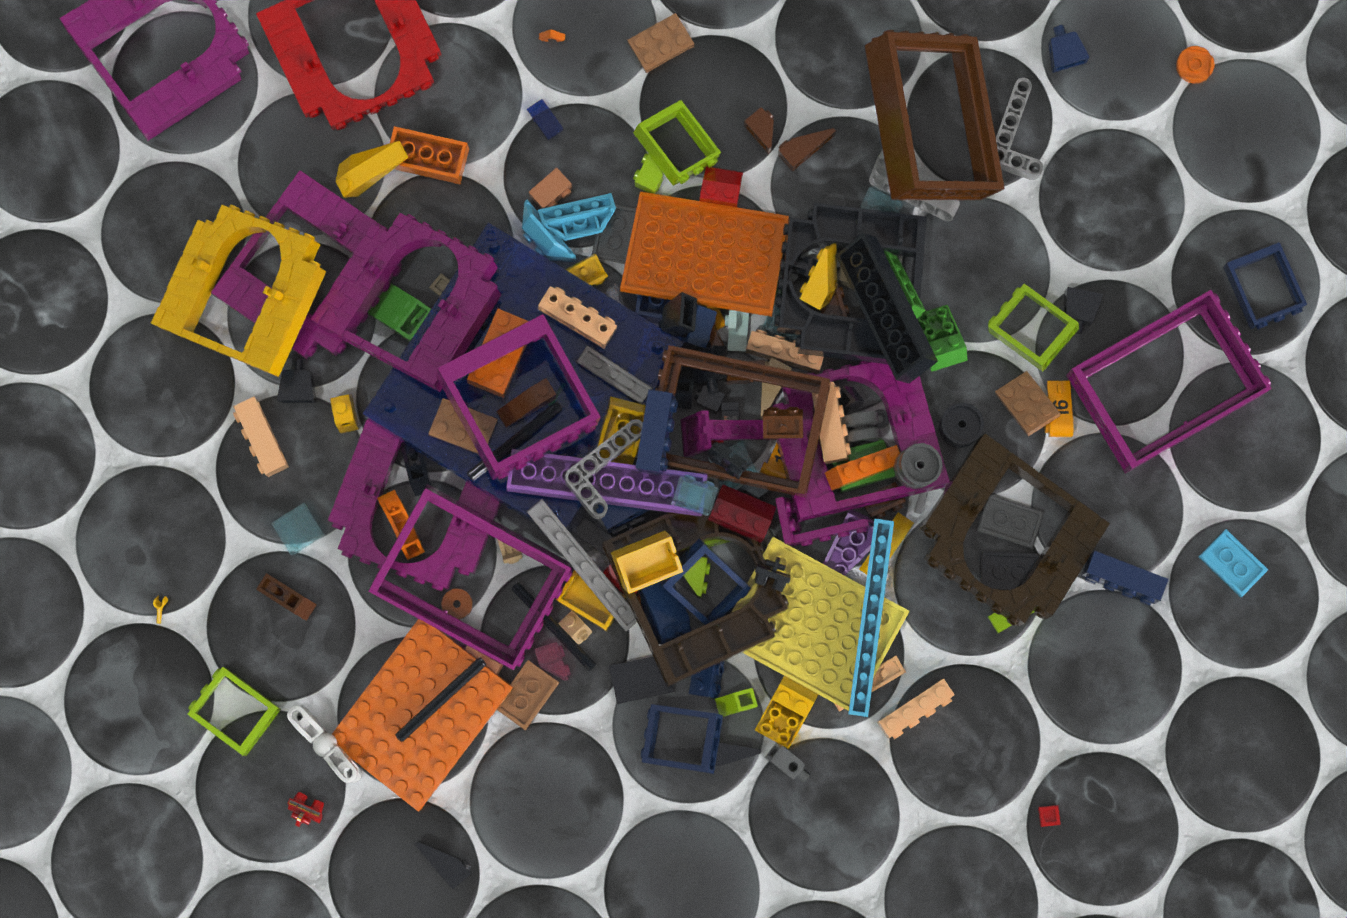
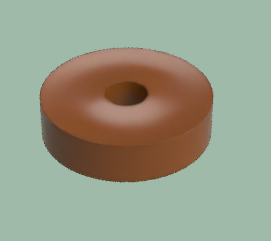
(457, 595)

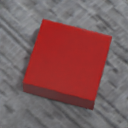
(1049, 816)

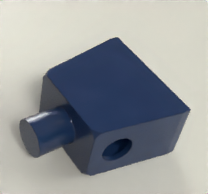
(1066, 50)

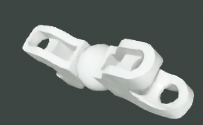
(324, 744)

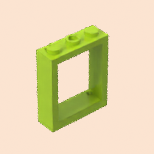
(693, 128)
(1055, 347)
(257, 731)

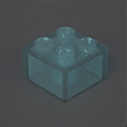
(694, 495)

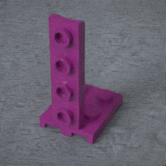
(700, 431)
(791, 527)

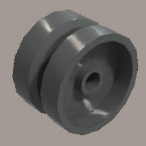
(861, 428)
(916, 456)

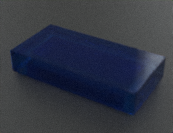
(545, 119)

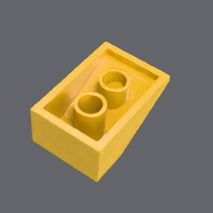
(617, 415)

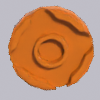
(1195, 64)

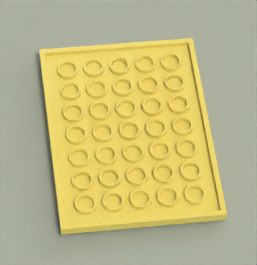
(821, 627)

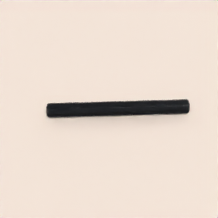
(517, 438)
(556, 629)
(440, 699)

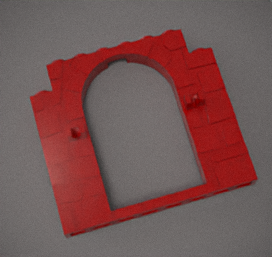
(309, 77)

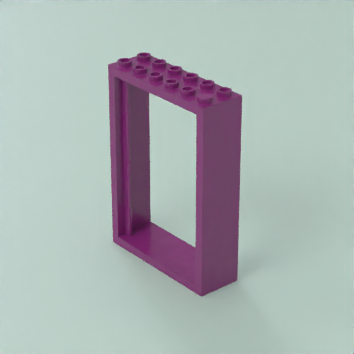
(1228, 339)
(533, 622)

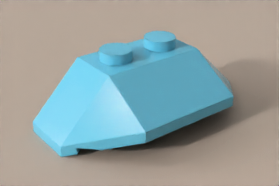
(578, 217)
(546, 242)

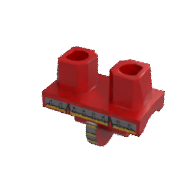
(304, 813)

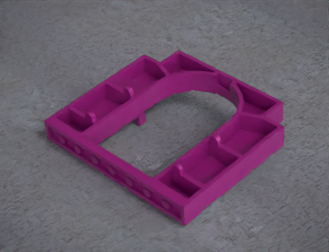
(179, 92)
(326, 214)
(370, 269)
(909, 424)
(358, 503)

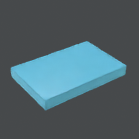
(1233, 563)

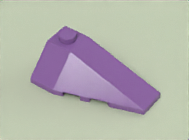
(849, 550)

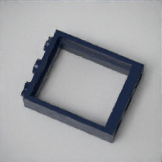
(1285, 269)
(687, 560)
(710, 746)

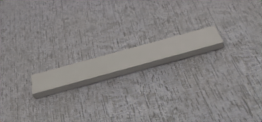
(582, 564)

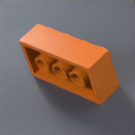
(431, 155)
(498, 374)

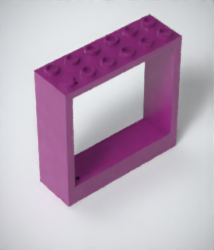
(493, 350)

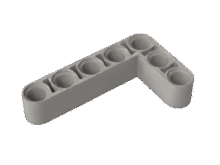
(1009, 132)
(940, 208)
(599, 463)

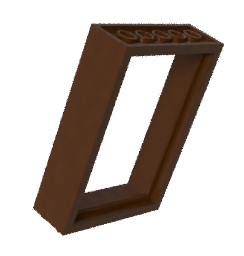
(894, 118)
(669, 375)

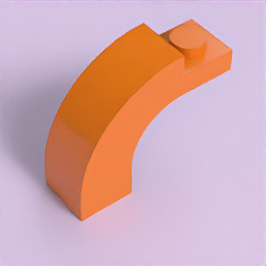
(397, 517)

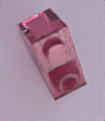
(551, 660)

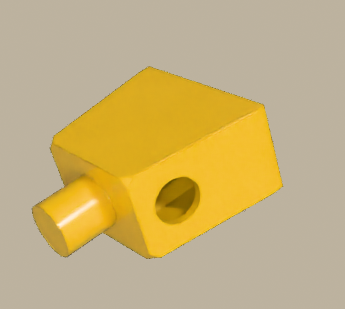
(344, 412)

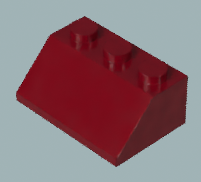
(742, 513)

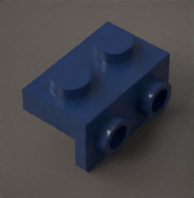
(707, 682)

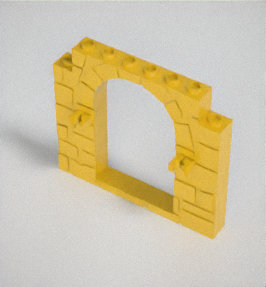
(286, 301)

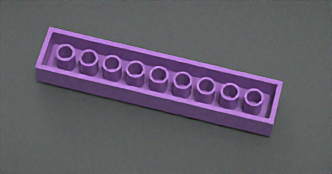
(616, 483)

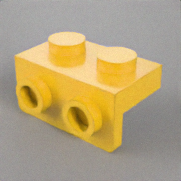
(589, 270)

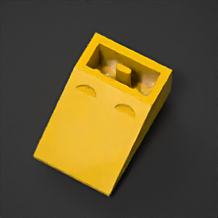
(822, 279)
(786, 712)

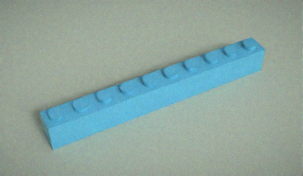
(871, 617)

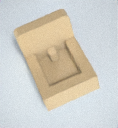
(509, 554)
(575, 627)

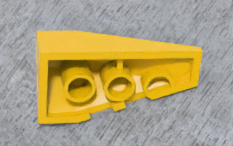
(368, 167)

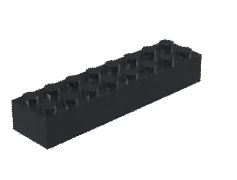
(886, 308)

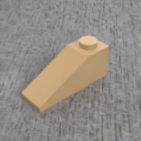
(770, 392)

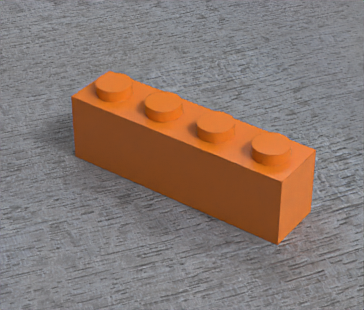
(862, 468)

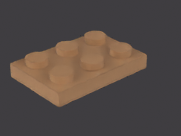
(660, 43)
(1027, 403)
(451, 430)
(528, 696)

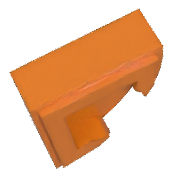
(551, 34)

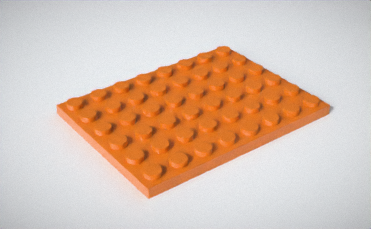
(706, 251)
(404, 685)

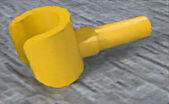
(159, 606)

